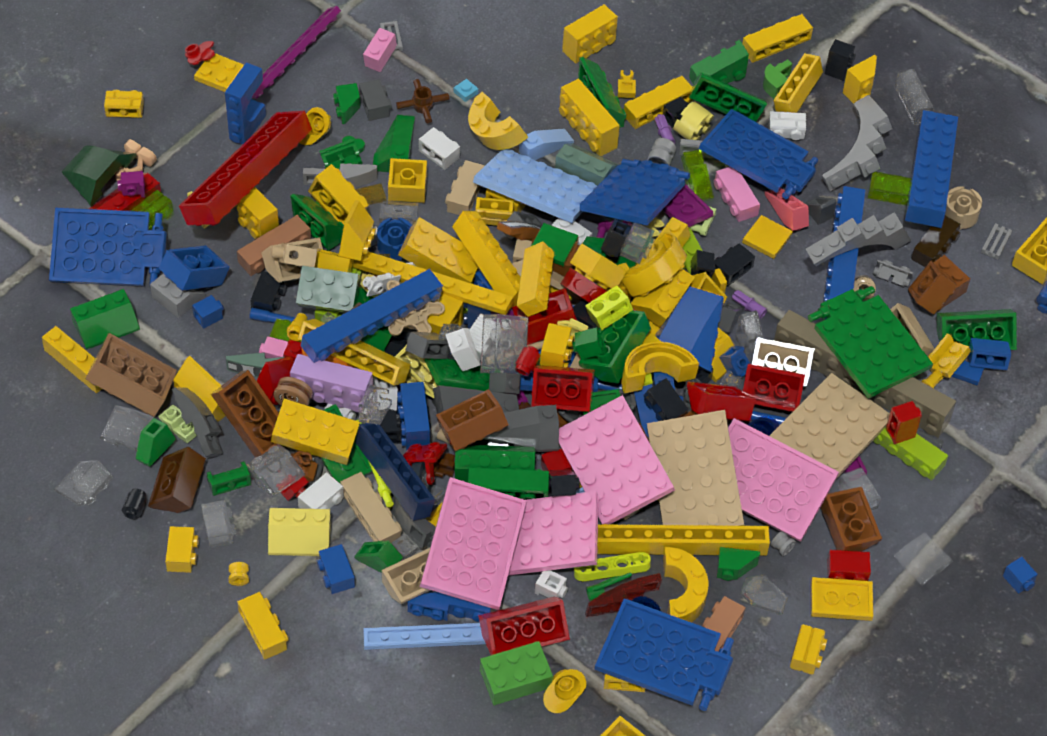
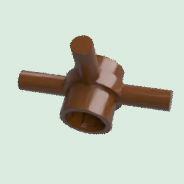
(422, 100)

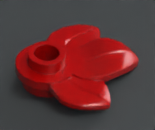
(197, 53)

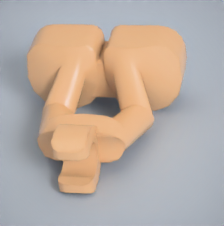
(144, 157)

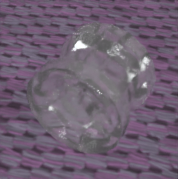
(731, 380)

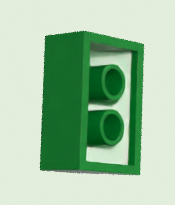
(319, 221)
(104, 316)

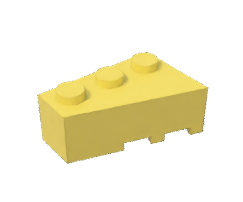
(418, 371)

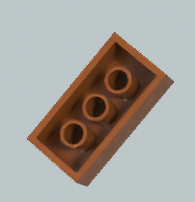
(248, 411)

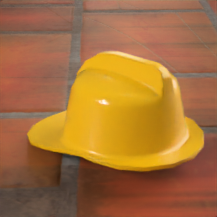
(320, 125)
(564, 690)

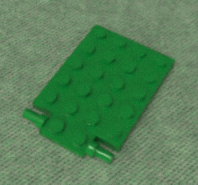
(869, 341)

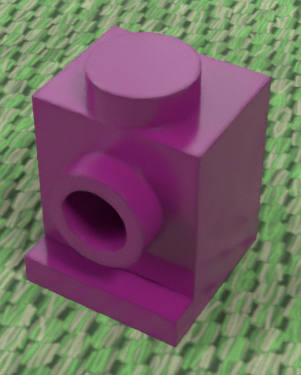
(132, 183)

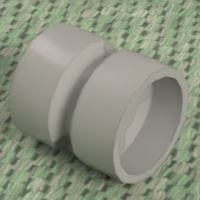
(662, 151)

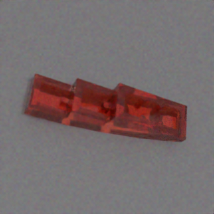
(612, 599)

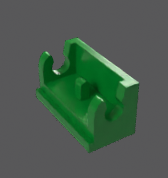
(341, 154)
(229, 480)

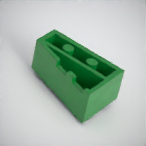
(726, 66)

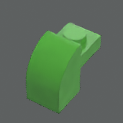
(776, 77)

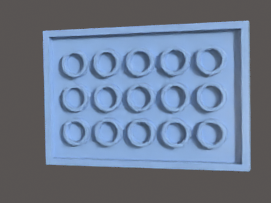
(535, 184)

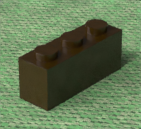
(936, 242)

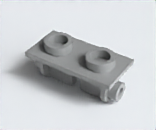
(887, 269)

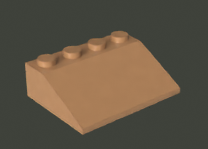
(131, 375)

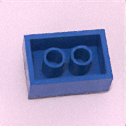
(194, 267)
(413, 414)

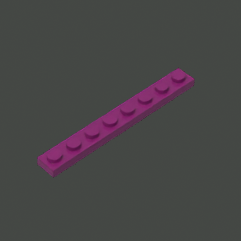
(297, 48)

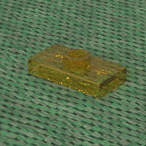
(372, 193)

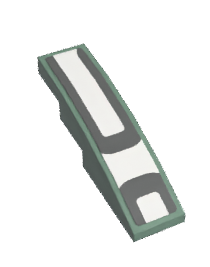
(251, 362)

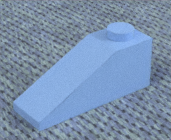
(544, 142)

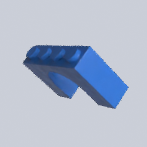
(244, 113)

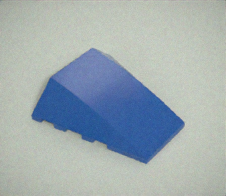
(694, 325)

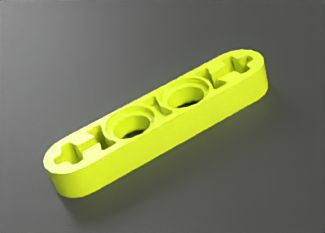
(614, 570)

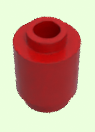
(527, 360)

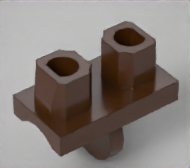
(445, 466)

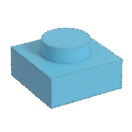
(465, 90)

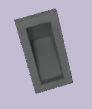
(821, 209)

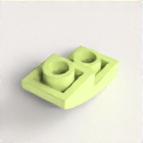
(177, 425)

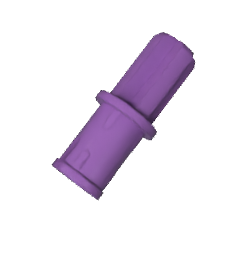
(664, 128)
(749, 303)

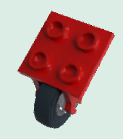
(429, 453)

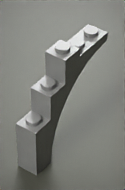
(869, 143)
(854, 235)

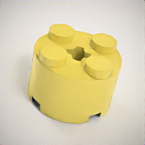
(693, 122)

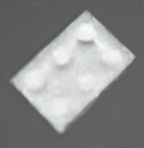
(502, 342)

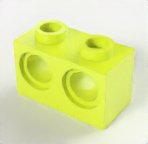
(609, 307)

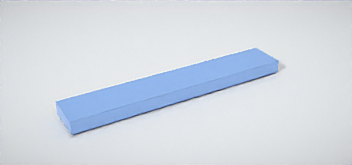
(423, 636)

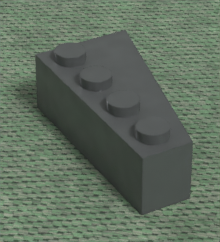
(447, 397)

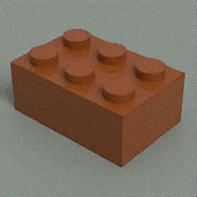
(472, 420)

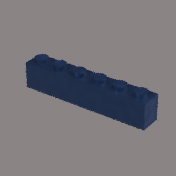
(395, 471)

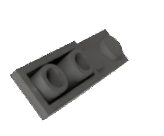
(197, 413)
(419, 531)

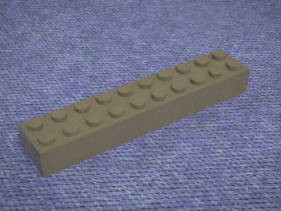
(934, 405)

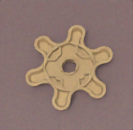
(417, 318)

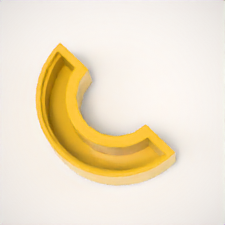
(493, 134)
(657, 269)
(657, 358)
(693, 577)

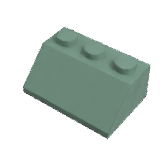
(583, 163)

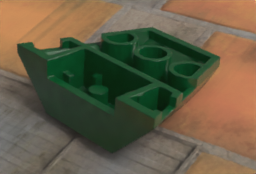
(93, 169)

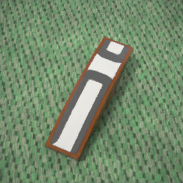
(519, 230)

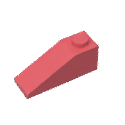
(790, 211)

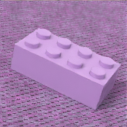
(333, 382)

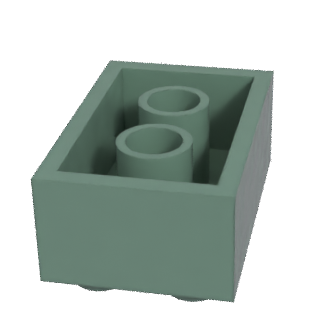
(327, 289)

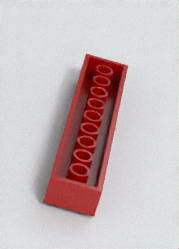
(245, 168)

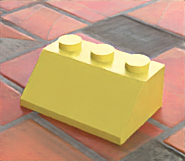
(298, 531)

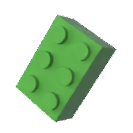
(516, 673)

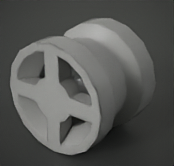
(783, 543)

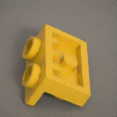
(948, 356)

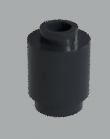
(134, 503)

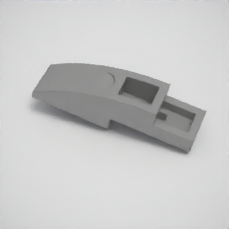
(354, 173)

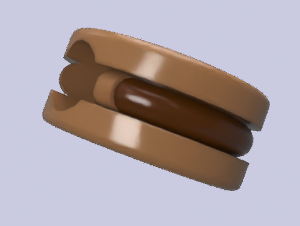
(293, 390)

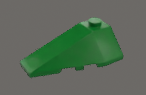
(396, 143)

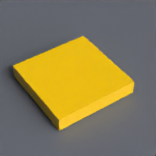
(767, 236)

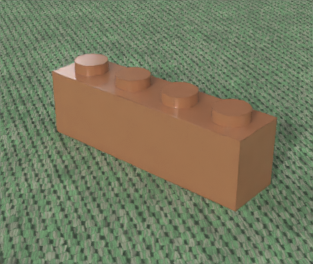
(290, 231)
(725, 619)

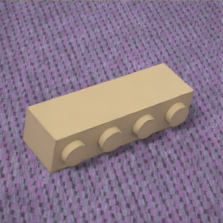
(369, 509)

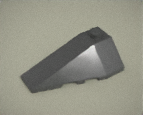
(531, 428)

